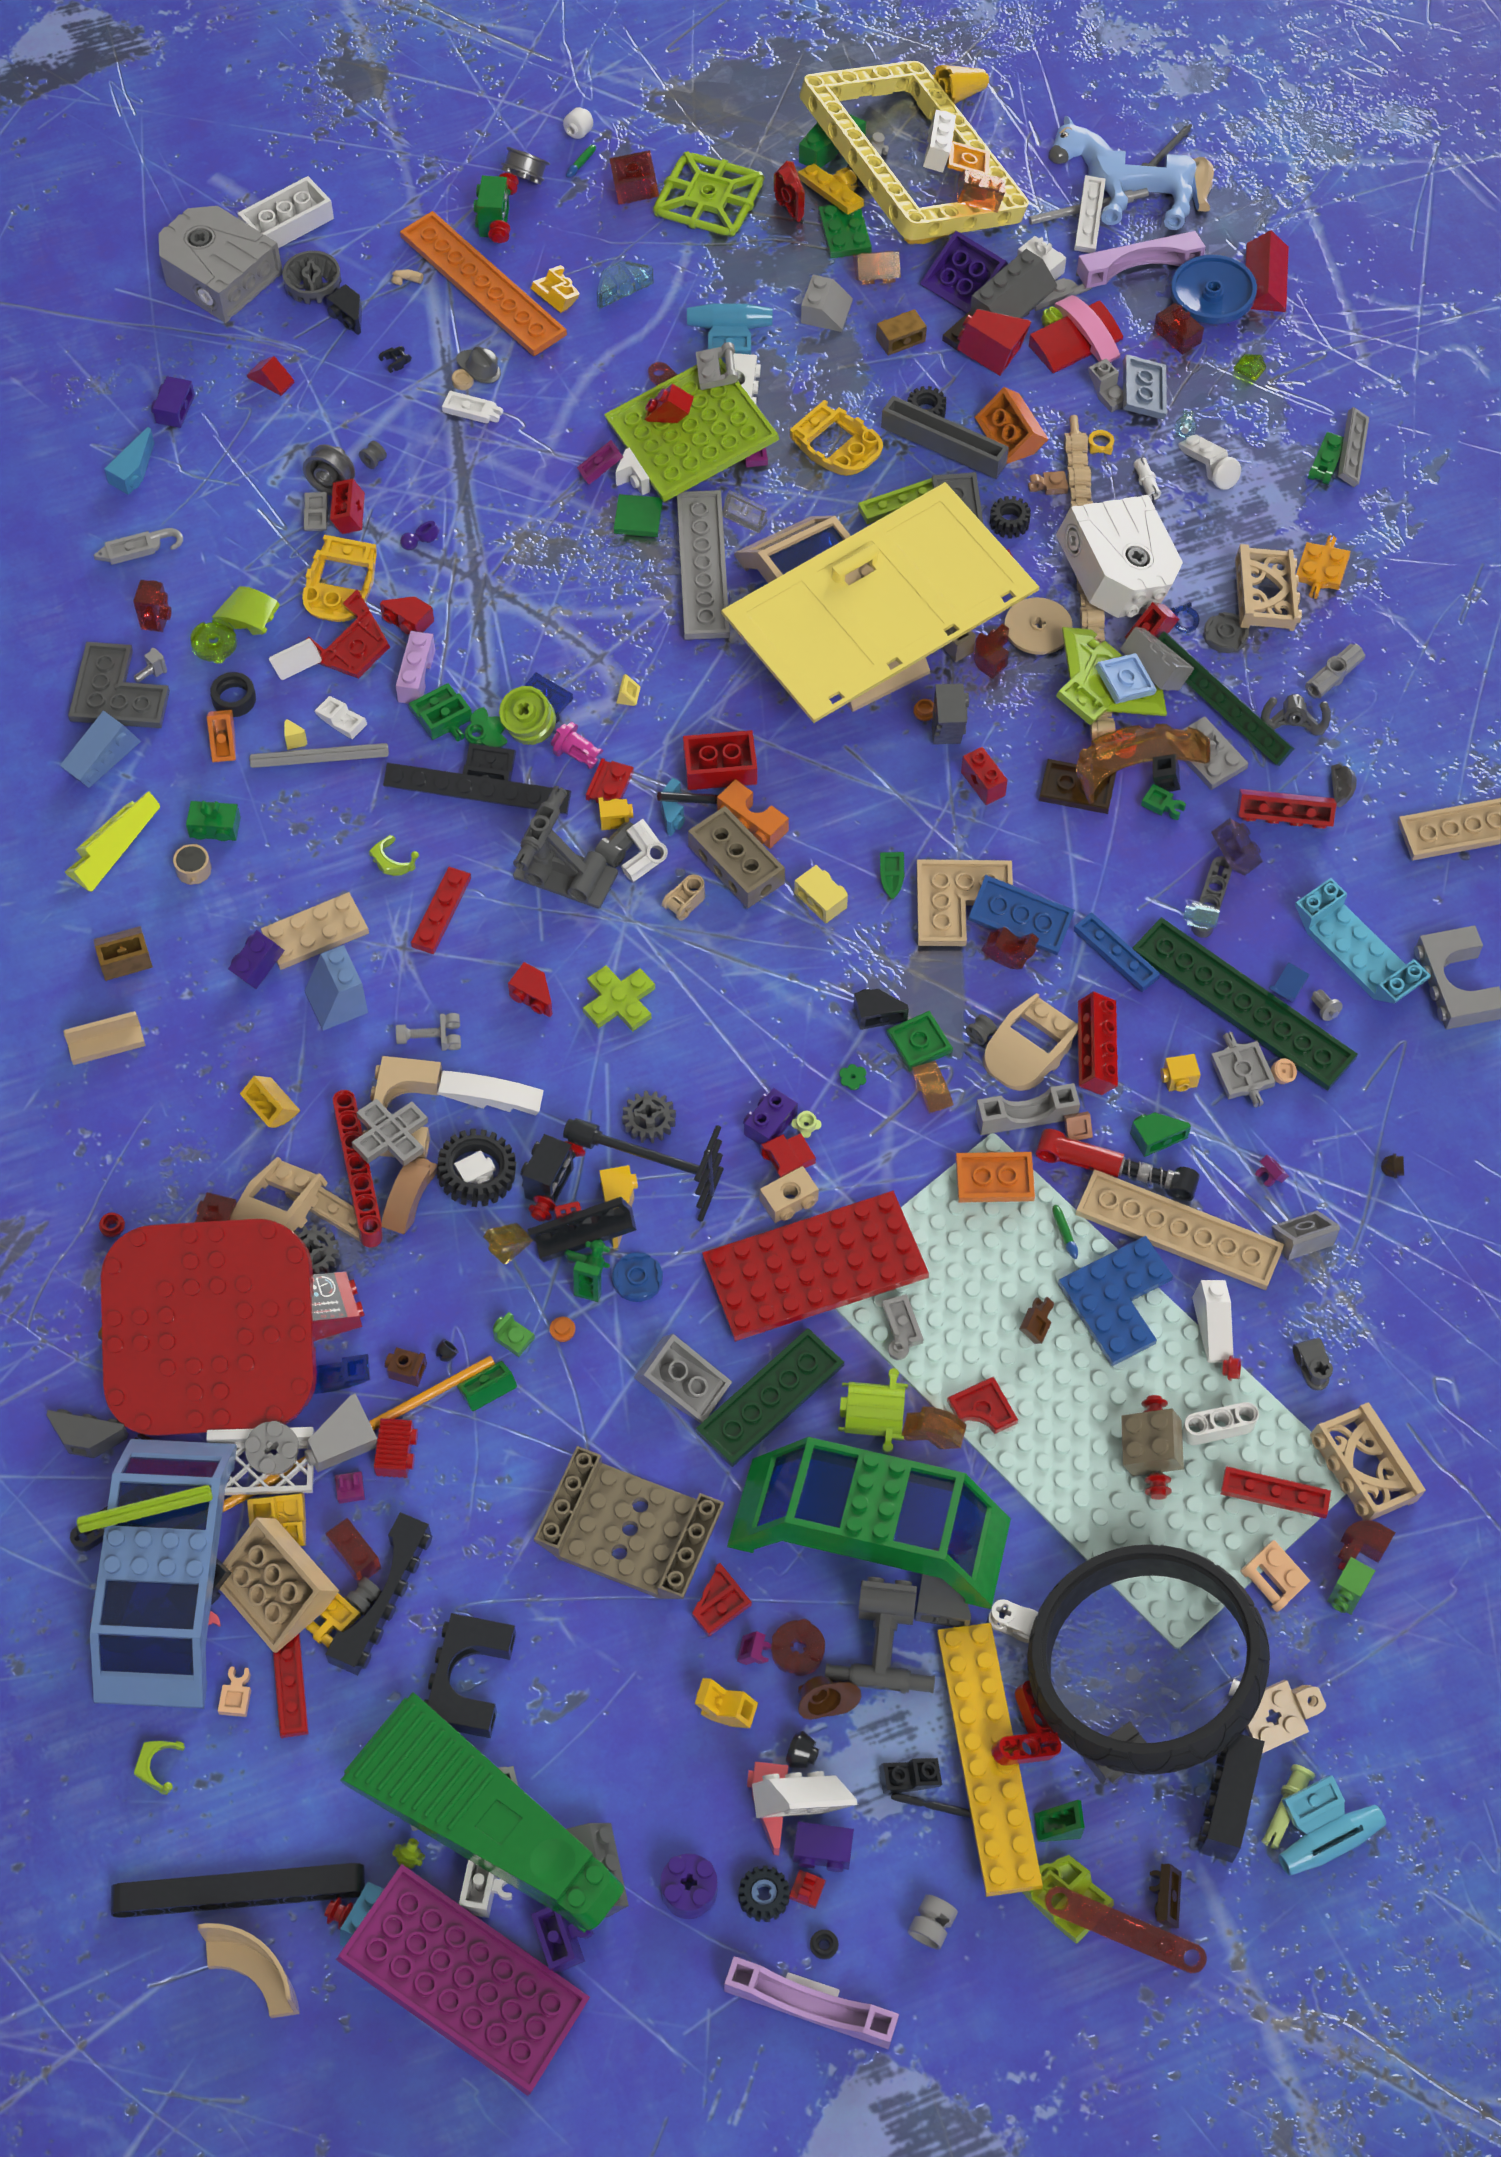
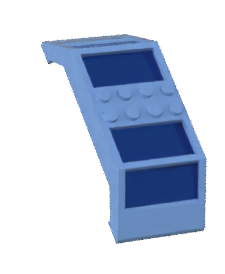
(158, 1577)

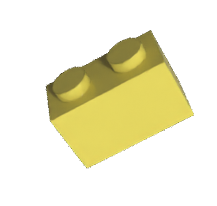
(821, 893)

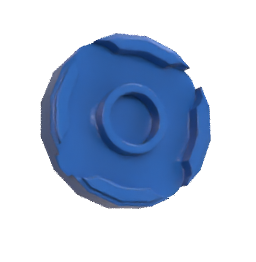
(637, 1277)

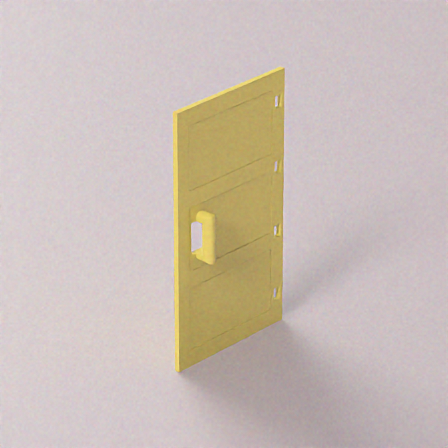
(835, 638)

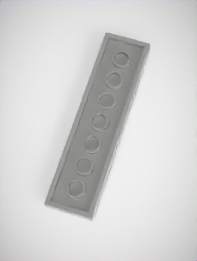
(702, 564)

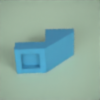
(672, 811)

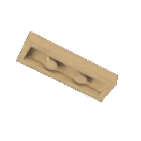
(104, 1038)

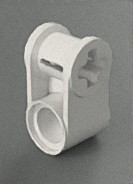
(1016, 1621)

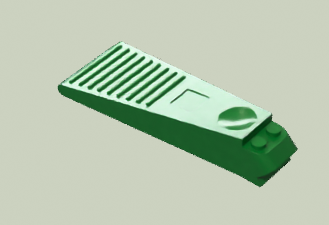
(461, 1799)

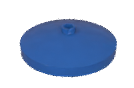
(1214, 289)

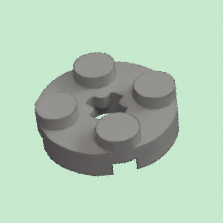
(257, 1444)

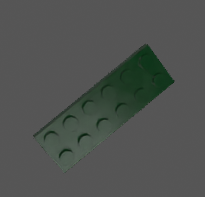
(769, 1397)

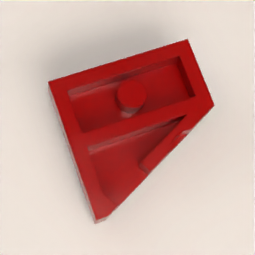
(720, 1602)

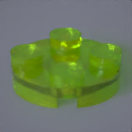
(216, 651)

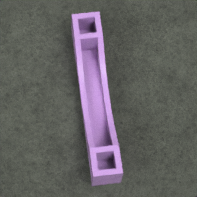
(1101, 266)
(839, 2014)

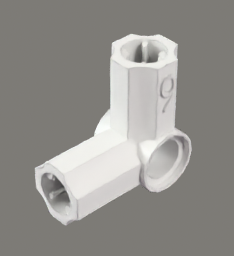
(643, 862)

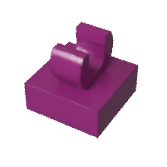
(1273, 1169)
(350, 1487)
(752, 1647)

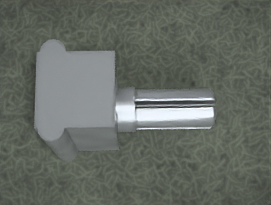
(155, 665)

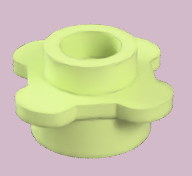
(806, 1117)

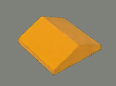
(968, 158)

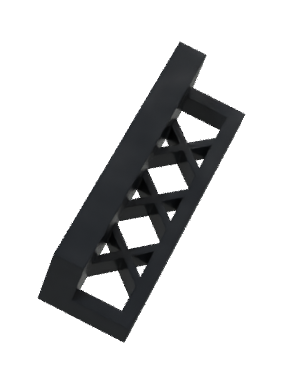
(574, 1230)

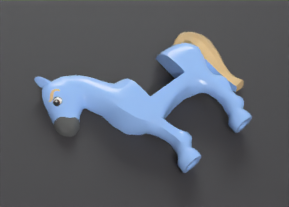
(1181, 176)

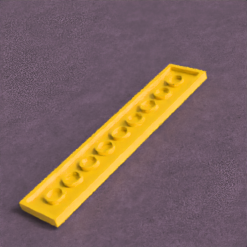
(992, 1790)

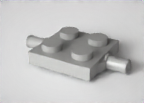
(1242, 1070)

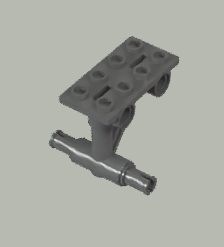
(553, 866)
(887, 1607)

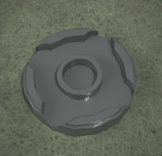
(1224, 633)

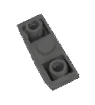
(85, 1433)

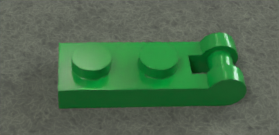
(1327, 458)

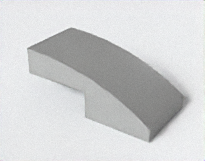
(316, 511)

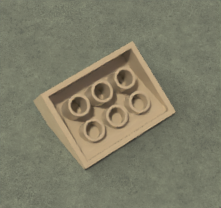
(275, 1583)

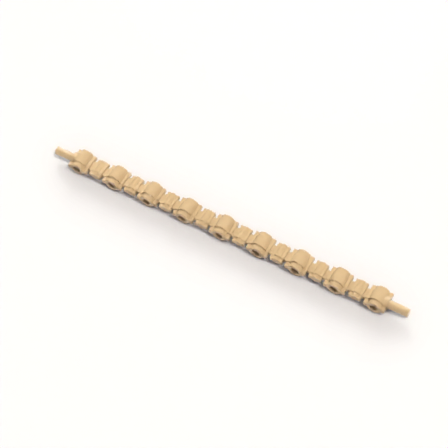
(1078, 479)

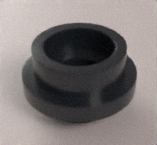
(824, 1935)

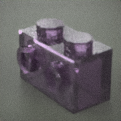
(1237, 846)

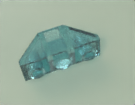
(622, 280)

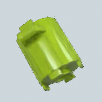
(875, 1409)

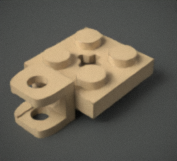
(1291, 1709)

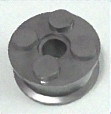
(524, 165)
(327, 466)

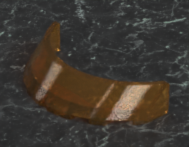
(1134, 746)

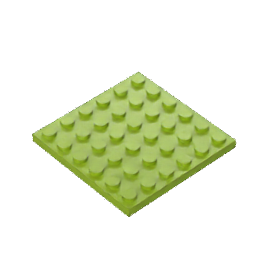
(714, 435)

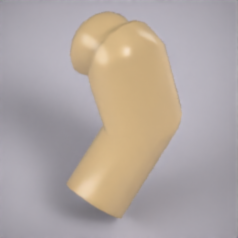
(410, 275)

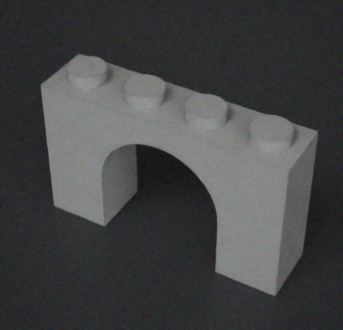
(1454, 1005)

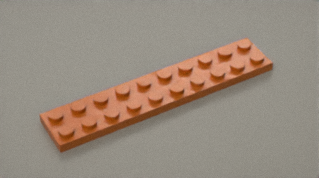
(483, 283)

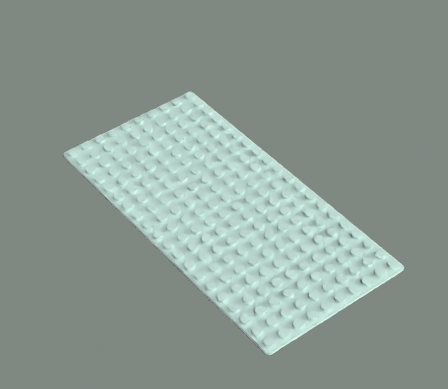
(1069, 1400)

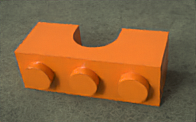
(765, 826)

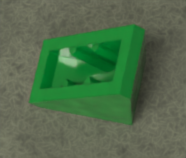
(1060, 1822)

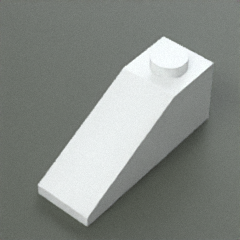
(1214, 1319)

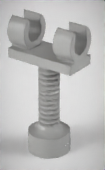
(449, 1021)

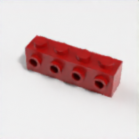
(1286, 808)
(1097, 1043)

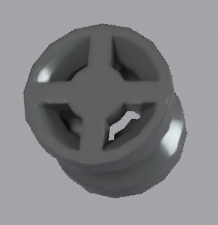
(372, 454)
(981, 1029)

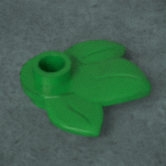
(488, 727)

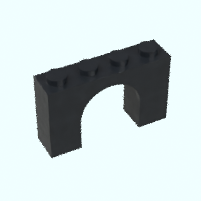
(464, 1638)

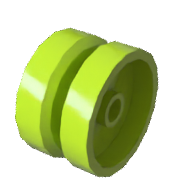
(527, 715)

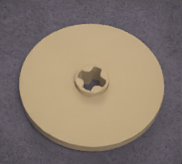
(1041, 611)

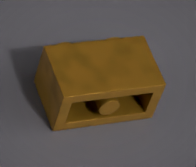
(901, 332)

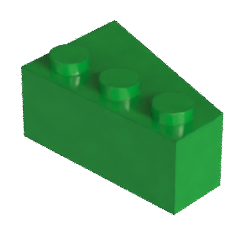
(818, 147)

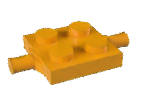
(1323, 566)

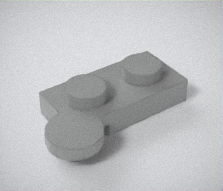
(902, 1325)

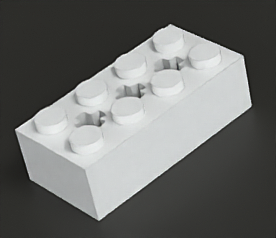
(290, 212)

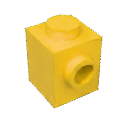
(1180, 1073)

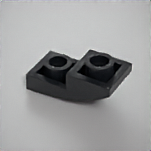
(910, 1776)

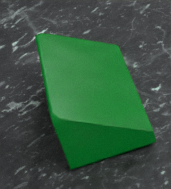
(487, 1386)

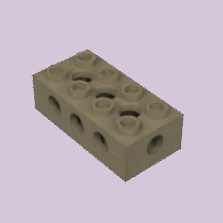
(736, 857)

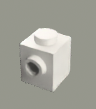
(475, 1169)

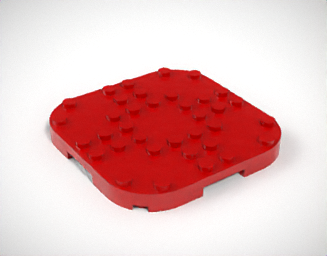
(207, 1326)

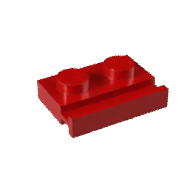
(609, 781)

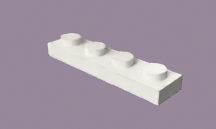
(1089, 214)

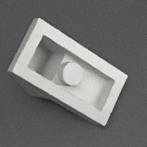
(631, 470)

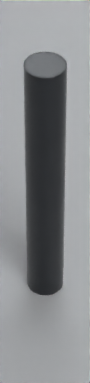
(687, 797)

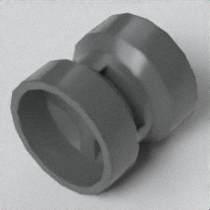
(363, 1595)

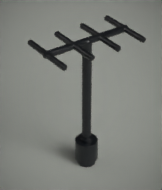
(707, 1173)

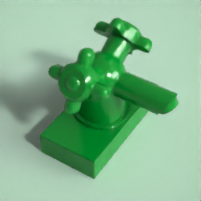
(588, 1270)

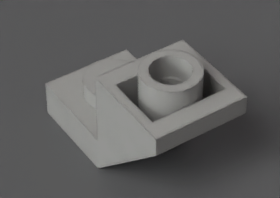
(1105, 383)

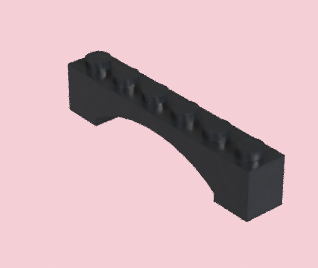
(352, 1647)

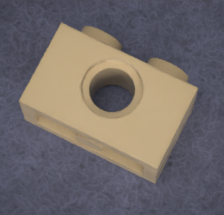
(795, 1183)

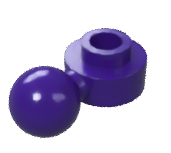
(425, 533)

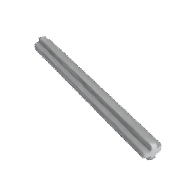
(319, 755)

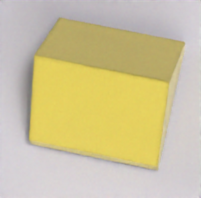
(628, 691)
(294, 735)

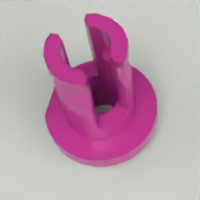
(574, 745)

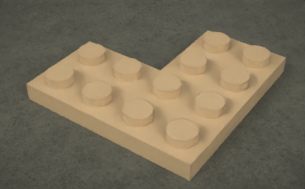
(944, 892)

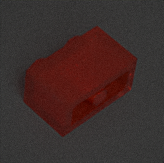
(353, 1550)

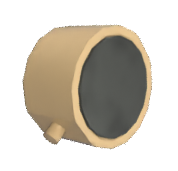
(192, 864)

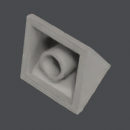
(1306, 1234)

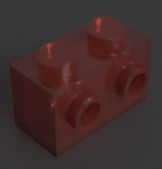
(152, 605)

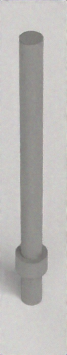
(1132, 195)

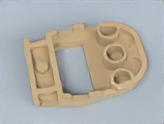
(1019, 1061)
(286, 1178)

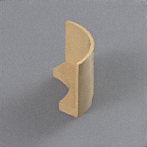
(244, 1953)

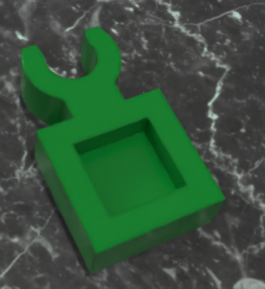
(1161, 800)

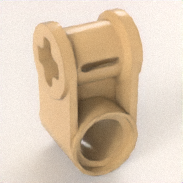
(682, 899)

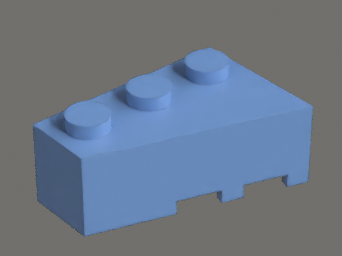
(99, 749)

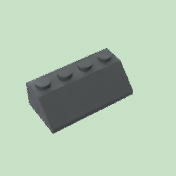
(1016, 287)

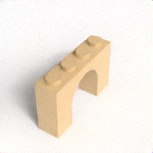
(403, 1076)

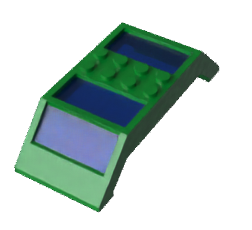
(875, 1512)

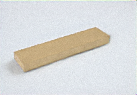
(334, 1211)

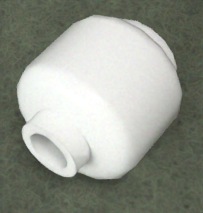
(578, 123)

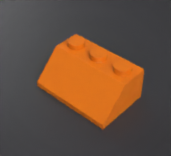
(1012, 424)

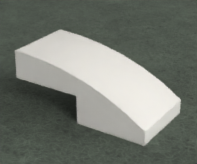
(340, 718)

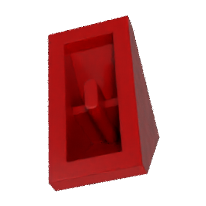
(271, 375)

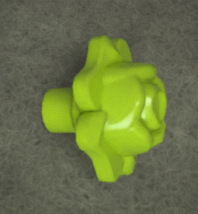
(408, 1854)

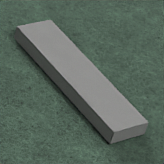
(1353, 447)

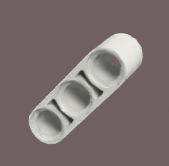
(1229, 1415)

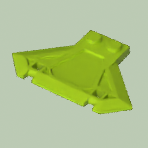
(1086, 690)

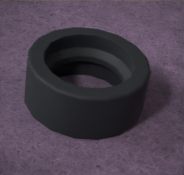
(230, 680)

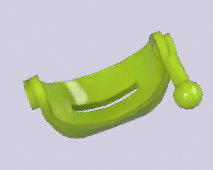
(387, 865)
(142, 1767)

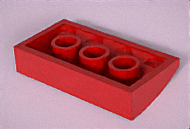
(1064, 344)

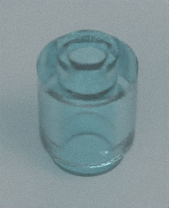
(1201, 915)

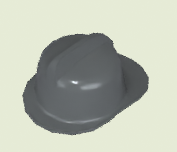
(480, 364)

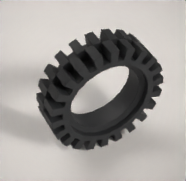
(476, 1192)

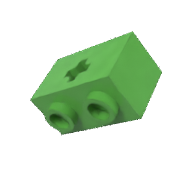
(1350, 1586)

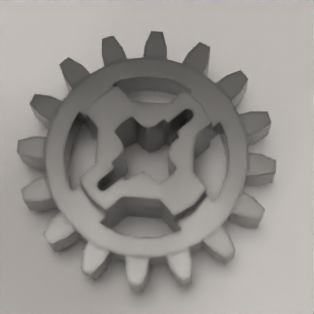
(637, 1115)
(322, 1255)

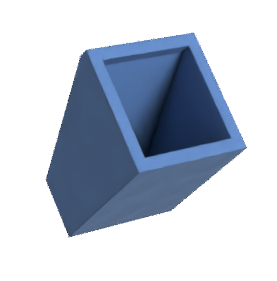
(335, 989)

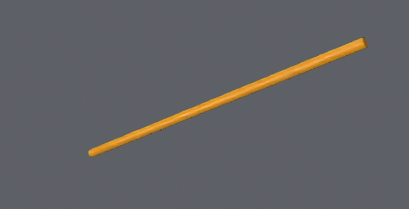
(390, 1414)

